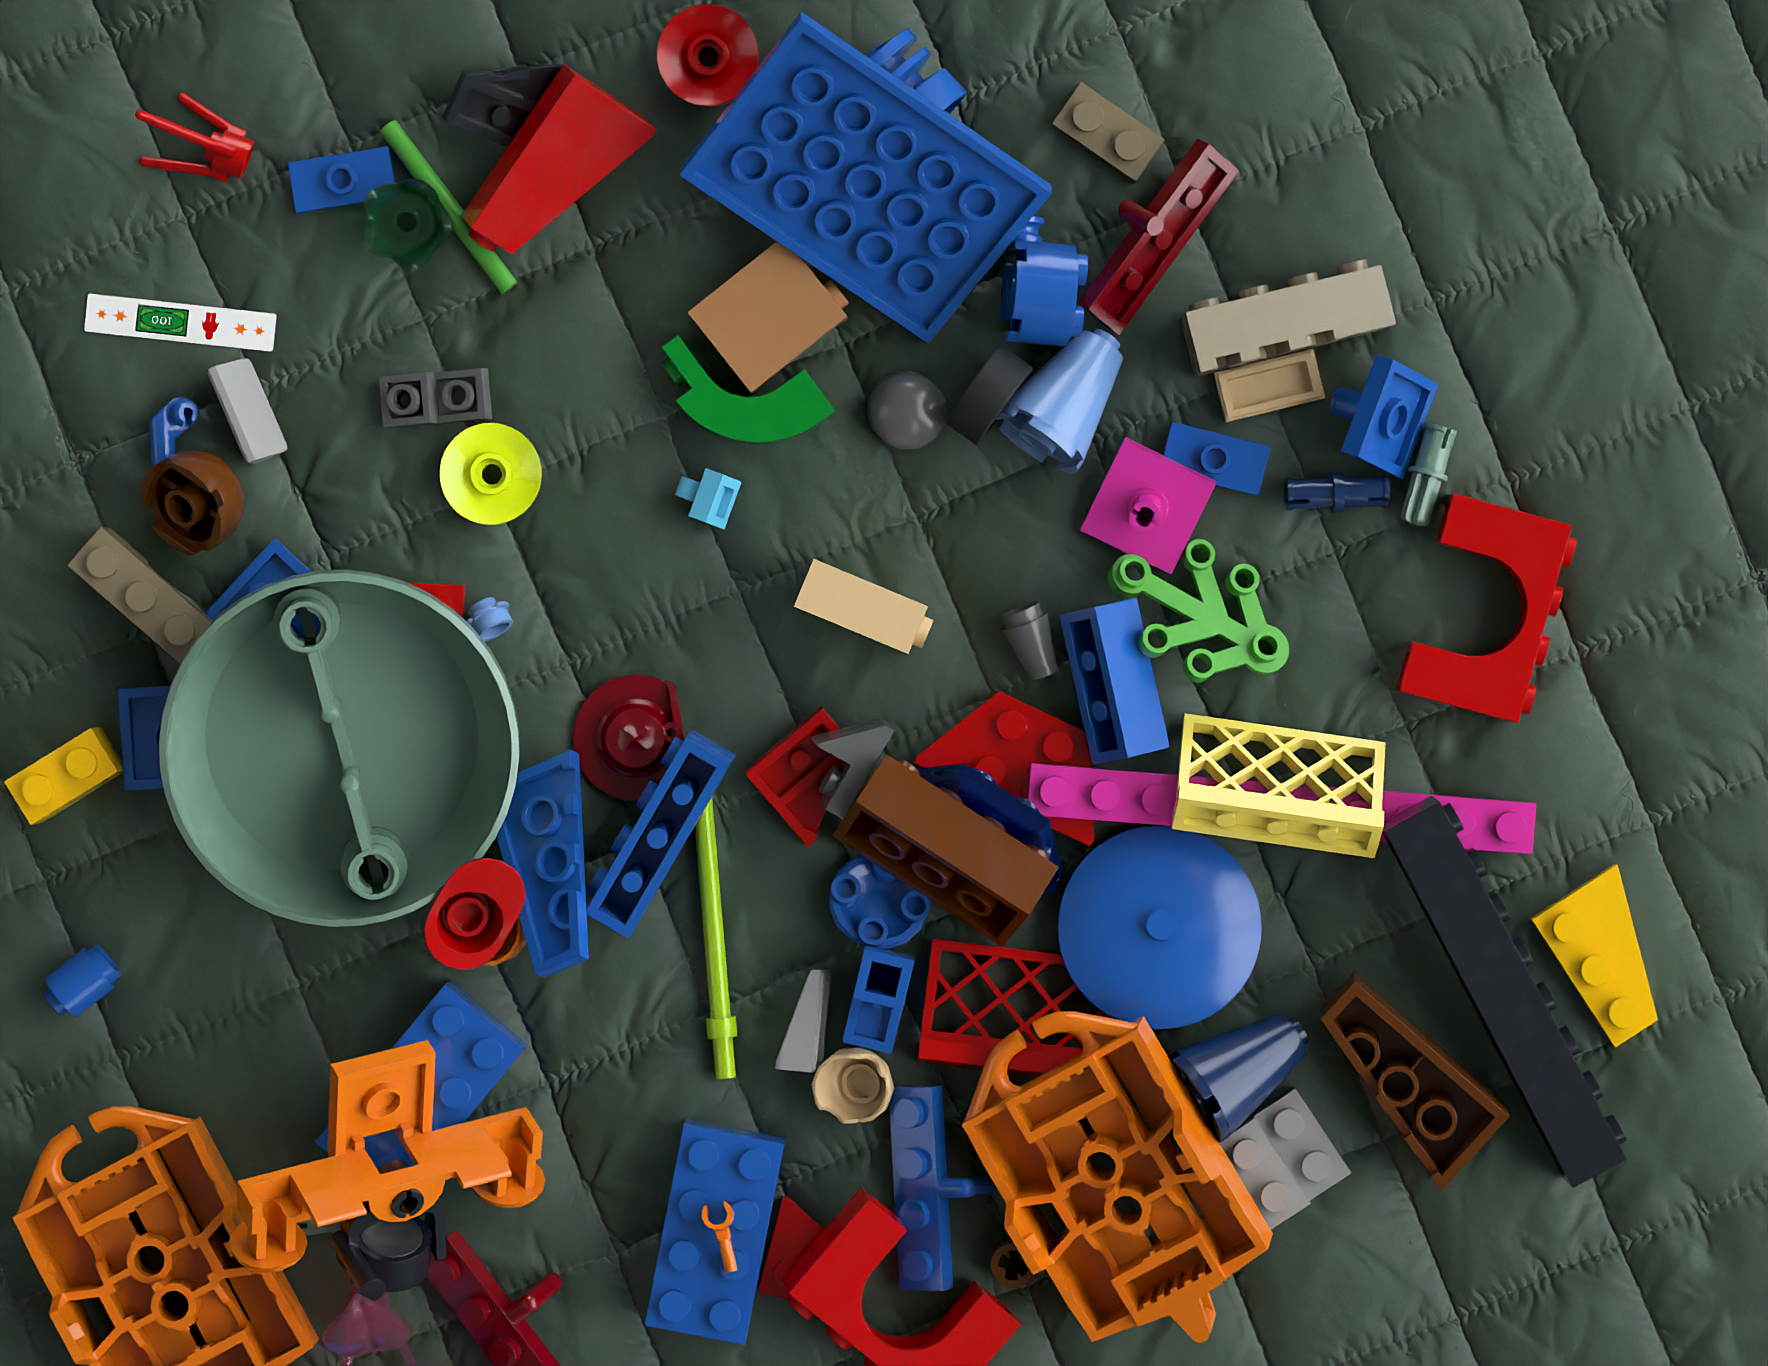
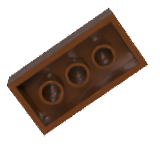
(946, 850)

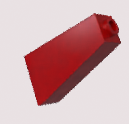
(553, 160)

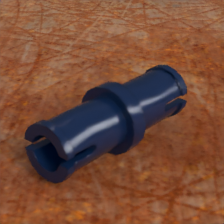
(1336, 492)

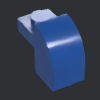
(878, 999)

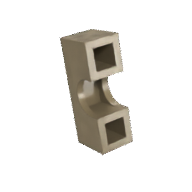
(140, 593)

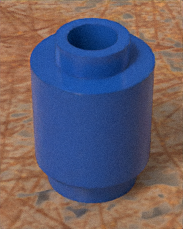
(81, 981)

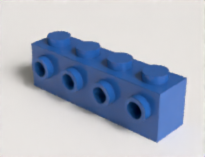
(660, 832)

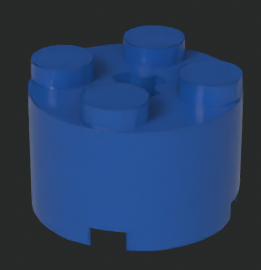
(1042, 293)

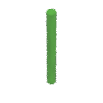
(422, 171)

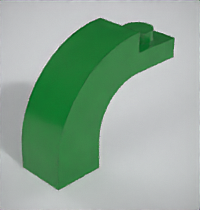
(751, 420)

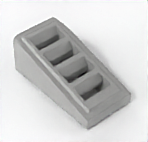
(806, 1034)

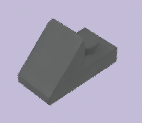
(859, 749)

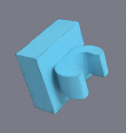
(710, 497)

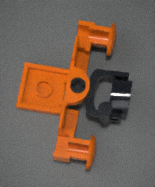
(380, 1235)

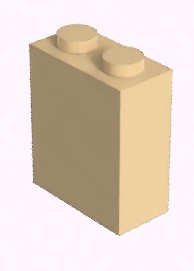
(863, 607)

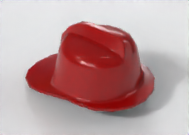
(474, 913)

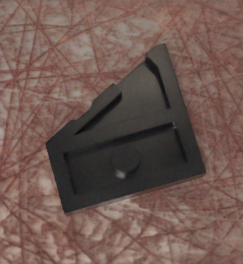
(498, 99)

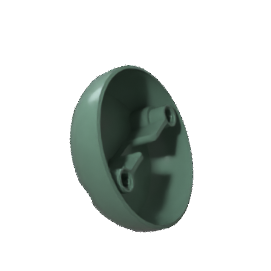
(338, 747)

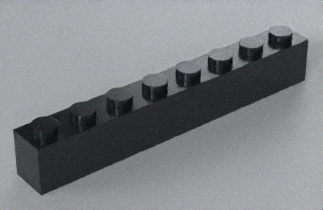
(1502, 990)

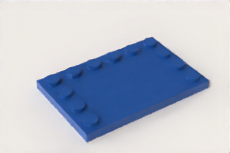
(865, 178)

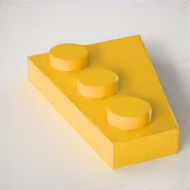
(1600, 954)

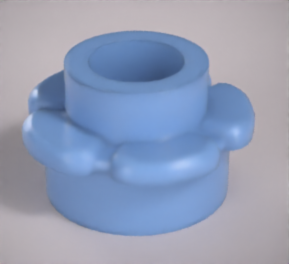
(490, 618)

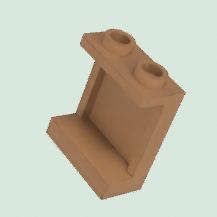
(769, 315)

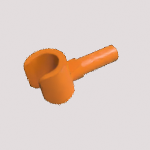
(723, 1237)

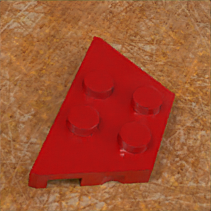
(1003, 740)

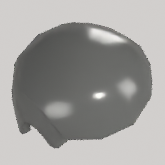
(906, 410)

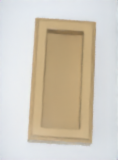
(1269, 385)

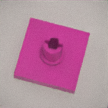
(1148, 505)

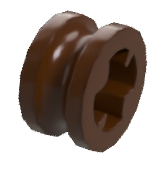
(999, 1272)

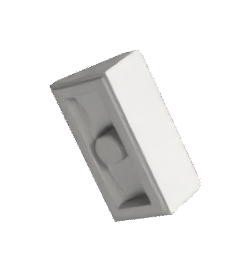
(247, 410)

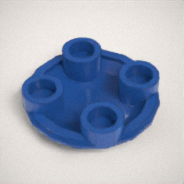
(875, 905)

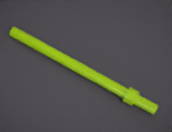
(721, 1025)

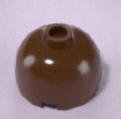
(193, 500)

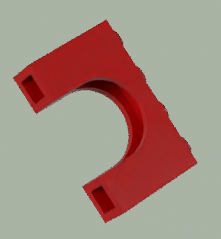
(1533, 555)
(831, 1286)

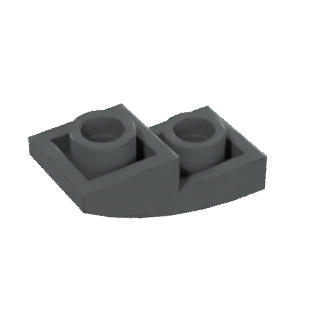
(435, 397)

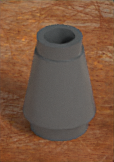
(1030, 638)

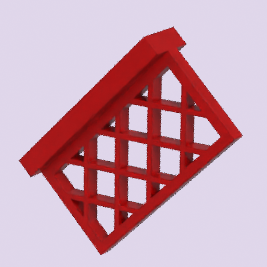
(972, 1051)

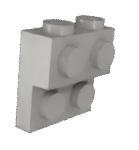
(1284, 1157)

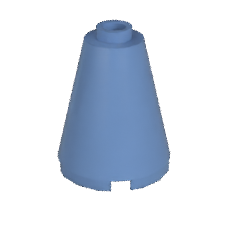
(1064, 401)

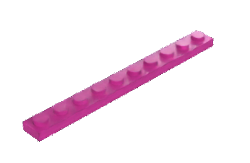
(1152, 798)

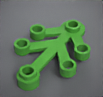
(1206, 617)

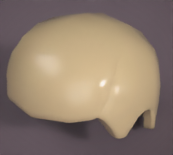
(853, 1085)

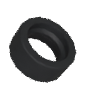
(988, 394)

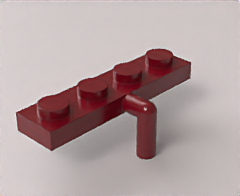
(1157, 235)
(487, 1310)

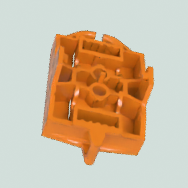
(1042, 1155)
(91, 1249)

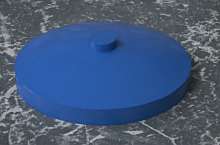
(1159, 927)

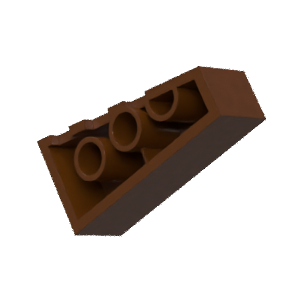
(1419, 1084)

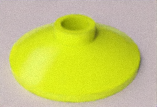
(464, 467)

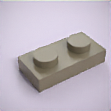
(1108, 132)

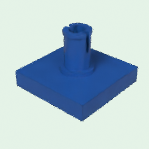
(1385, 415)

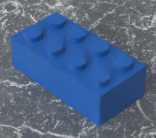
(470, 1060)
(689, 1280)

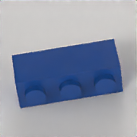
(1114, 681)

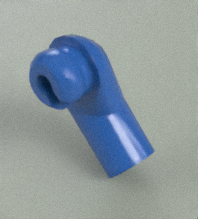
(168, 425)

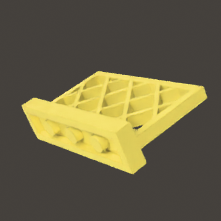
(1278, 814)

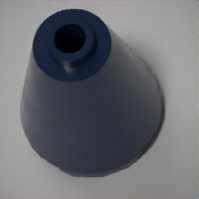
(1239, 1069)

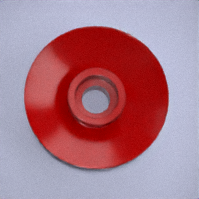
(701, 29)

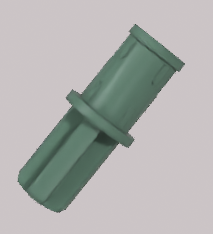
(1427, 474)

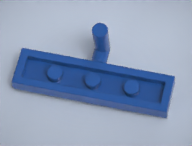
(923, 1187)

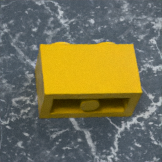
(65, 775)

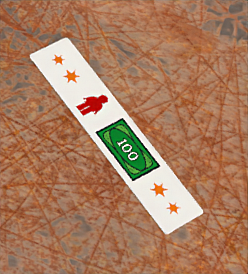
(180, 322)

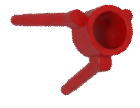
(226, 151)

